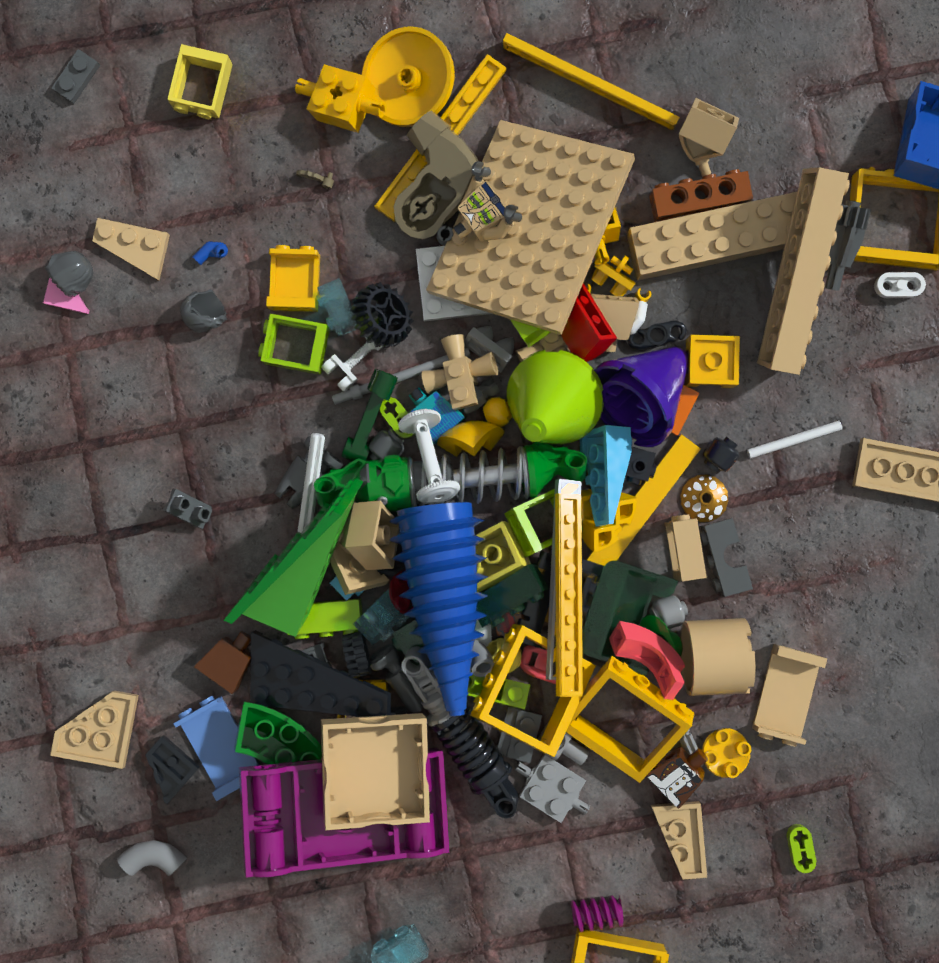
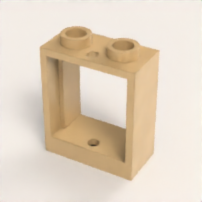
(685, 548)

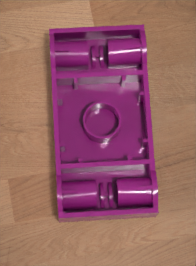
(287, 830)

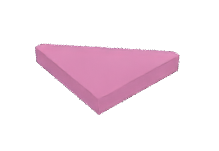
(57, 298)

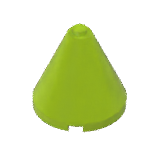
(554, 397)

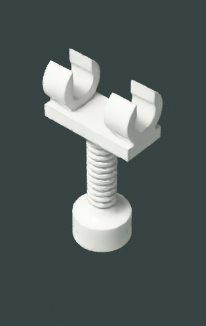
(331, 364)

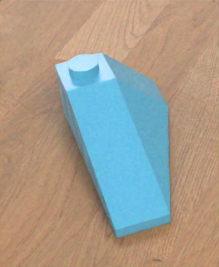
(607, 463)

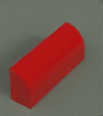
(586, 329)

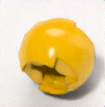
(497, 411)

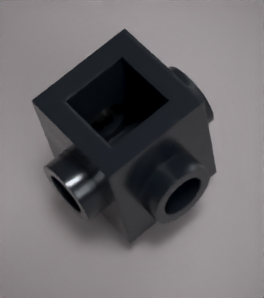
(647, 468)

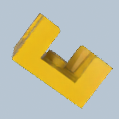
(713, 360)

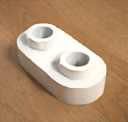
(898, 285)

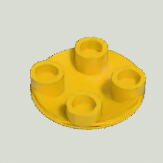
(726, 752)

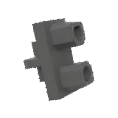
(188, 509)

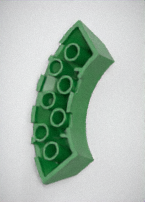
(274, 736)

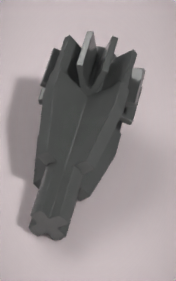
(849, 238)

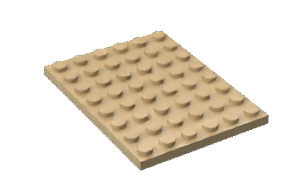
(565, 204)

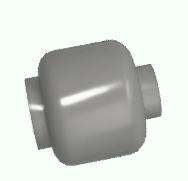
(670, 611)

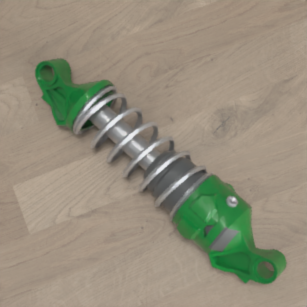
(399, 479)

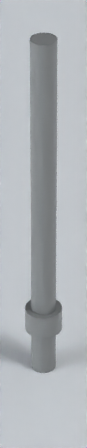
(357, 392)

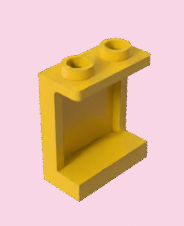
(294, 279)

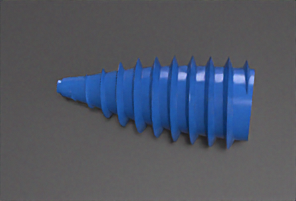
(442, 586)

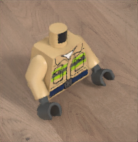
(484, 210)

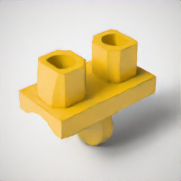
(606, 270)

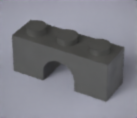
(727, 579)

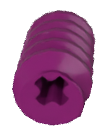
(597, 913)

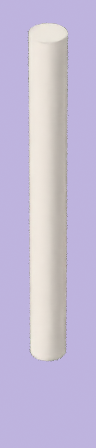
(794, 439)

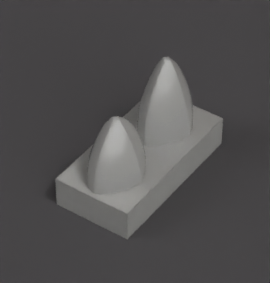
(481, 343)

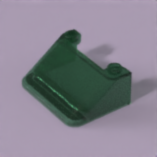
(621, 596)

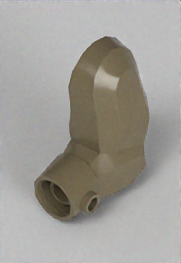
(440, 184)

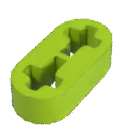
(393, 422)
(807, 848)

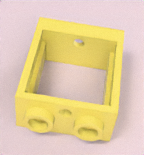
(203, 58)

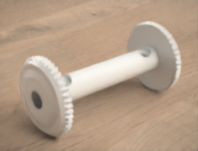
(420, 423)

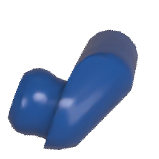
(210, 249)

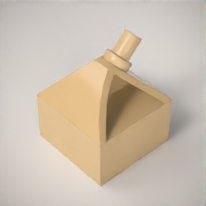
(706, 133)
(368, 535)

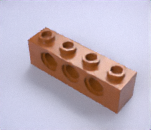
(734, 180)

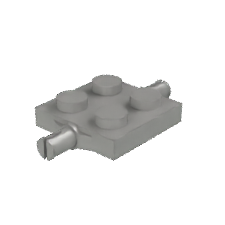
(552, 788)

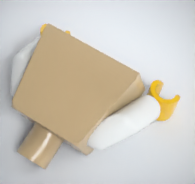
(622, 313)

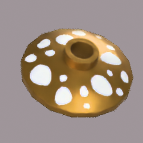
(692, 498)

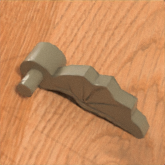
(327, 182)

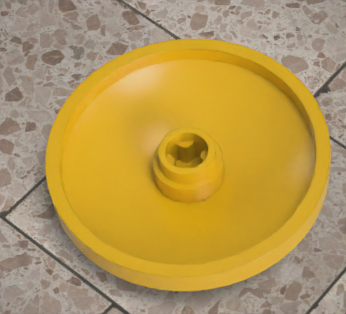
(410, 74)

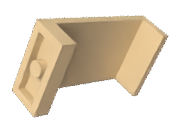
(786, 694)

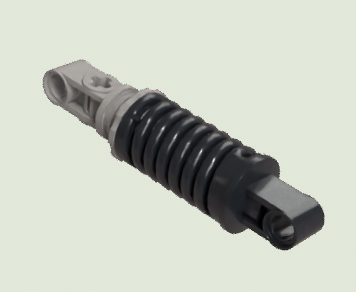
(464, 738)

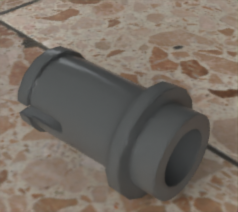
(443, 229)

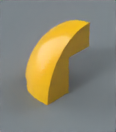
(470, 437)
(602, 537)

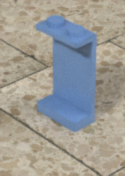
(213, 737)

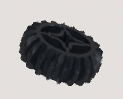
(375, 319)

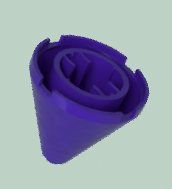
(643, 393)

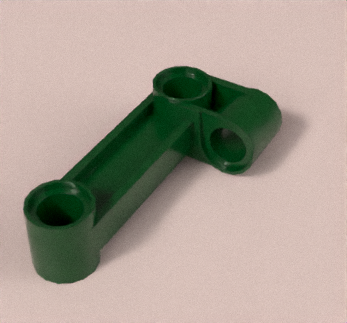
(382, 387)

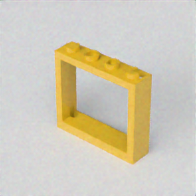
(890, 256)
(494, 680)
(609, 747)
(621, 942)

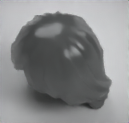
(70, 272)
(202, 311)

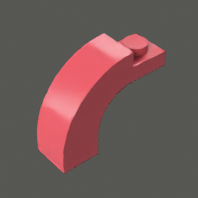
(652, 651)

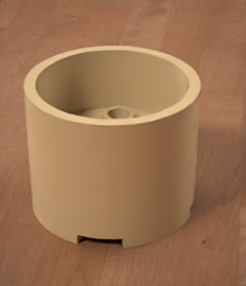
(717, 657)

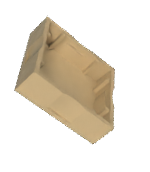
(374, 771)

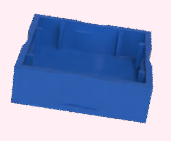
(919, 140)

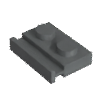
(524, 721)

